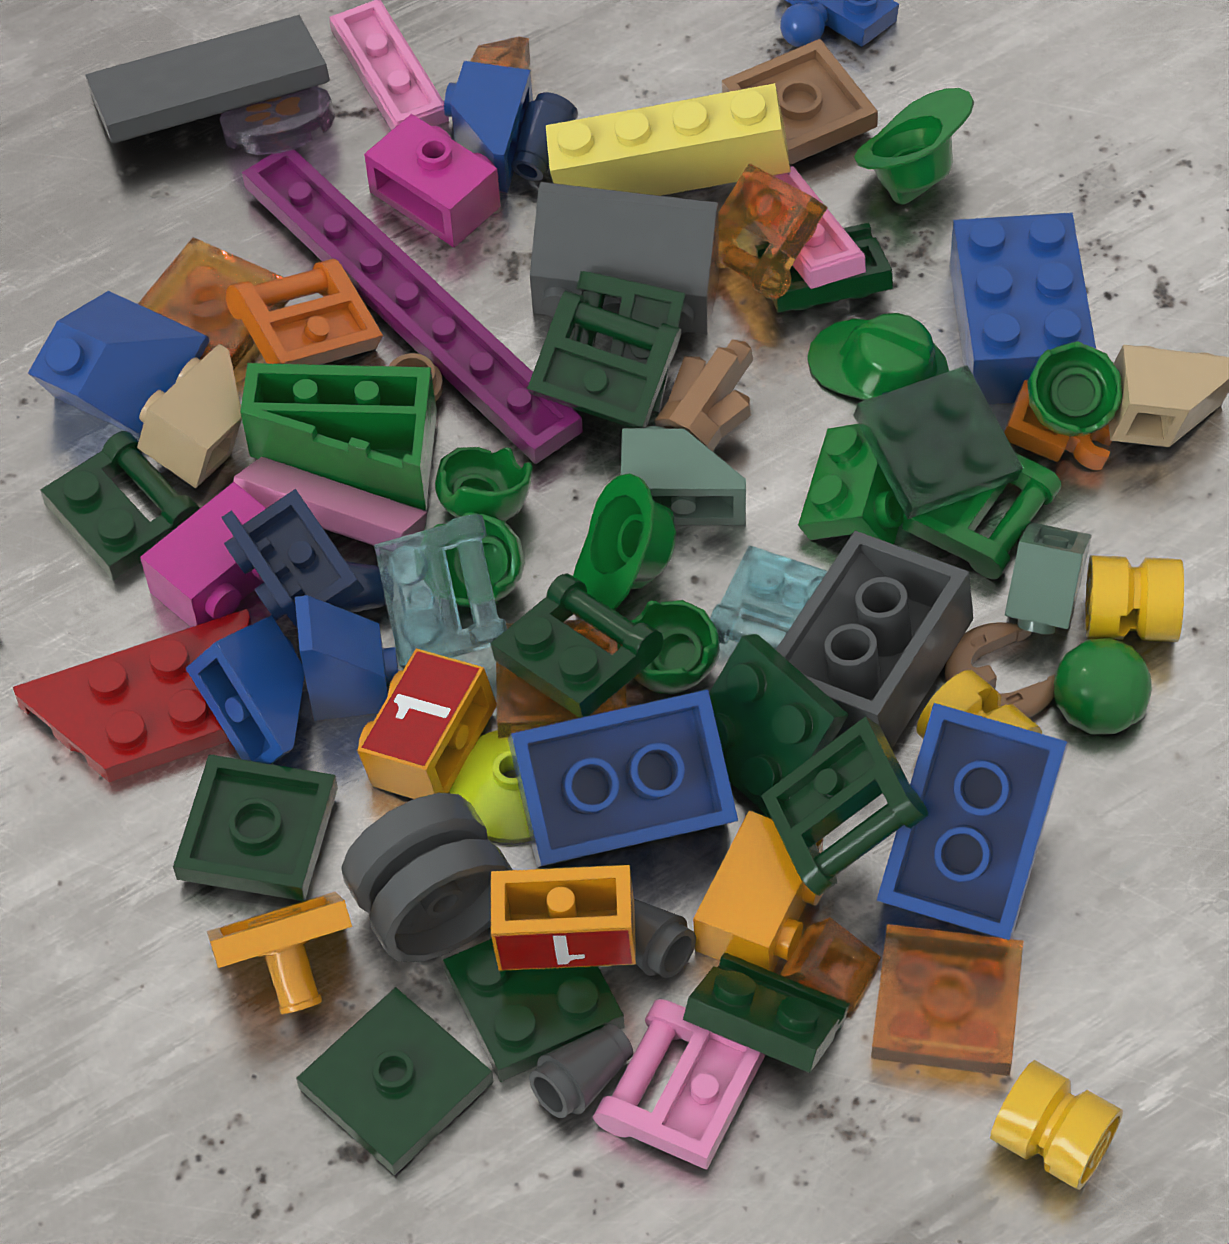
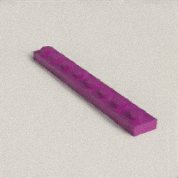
(412, 303)

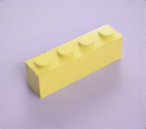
(672, 144)

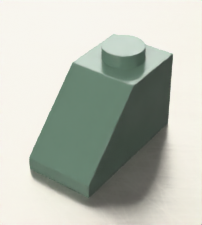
(684, 476)
(1047, 577)

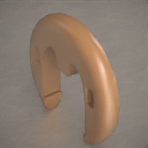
(985, 640)

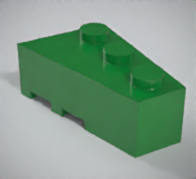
(345, 424)

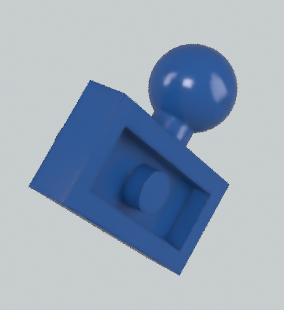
(853, 19)

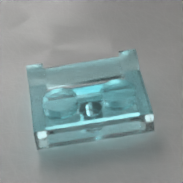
(767, 589)
(422, 592)

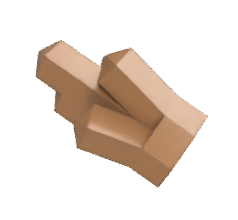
(705, 397)

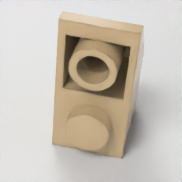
(1166, 393)
(196, 420)

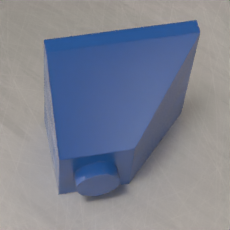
(114, 358)

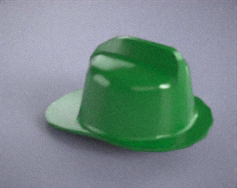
(917, 144)
(874, 355)
(626, 541)

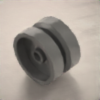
(424, 876)

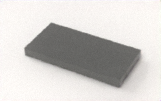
(207, 78)

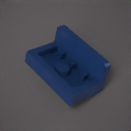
(290, 557)

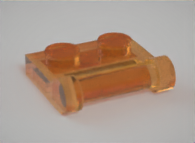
(774, 214)

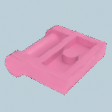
(698, 1096)

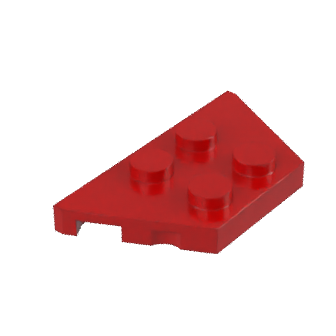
(134, 703)

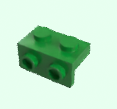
(849, 491)

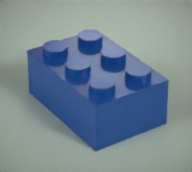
(1016, 296)
(622, 778)
(985, 819)

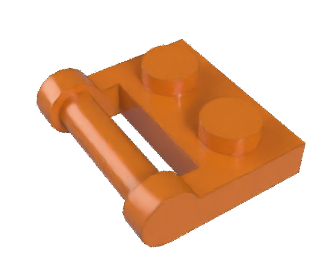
(310, 330)

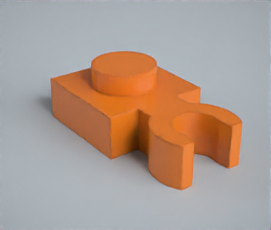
(1027, 432)

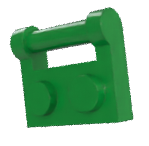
(954, 524)

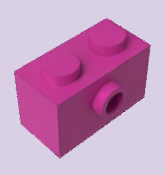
(433, 179)

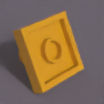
(281, 939)

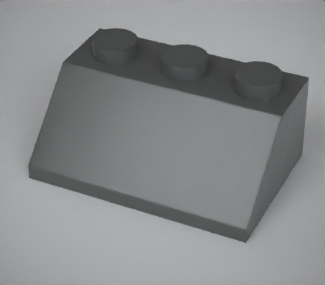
(629, 238)
(880, 630)

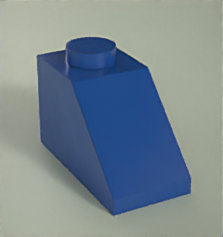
(489, 112)
(342, 660)
(253, 689)

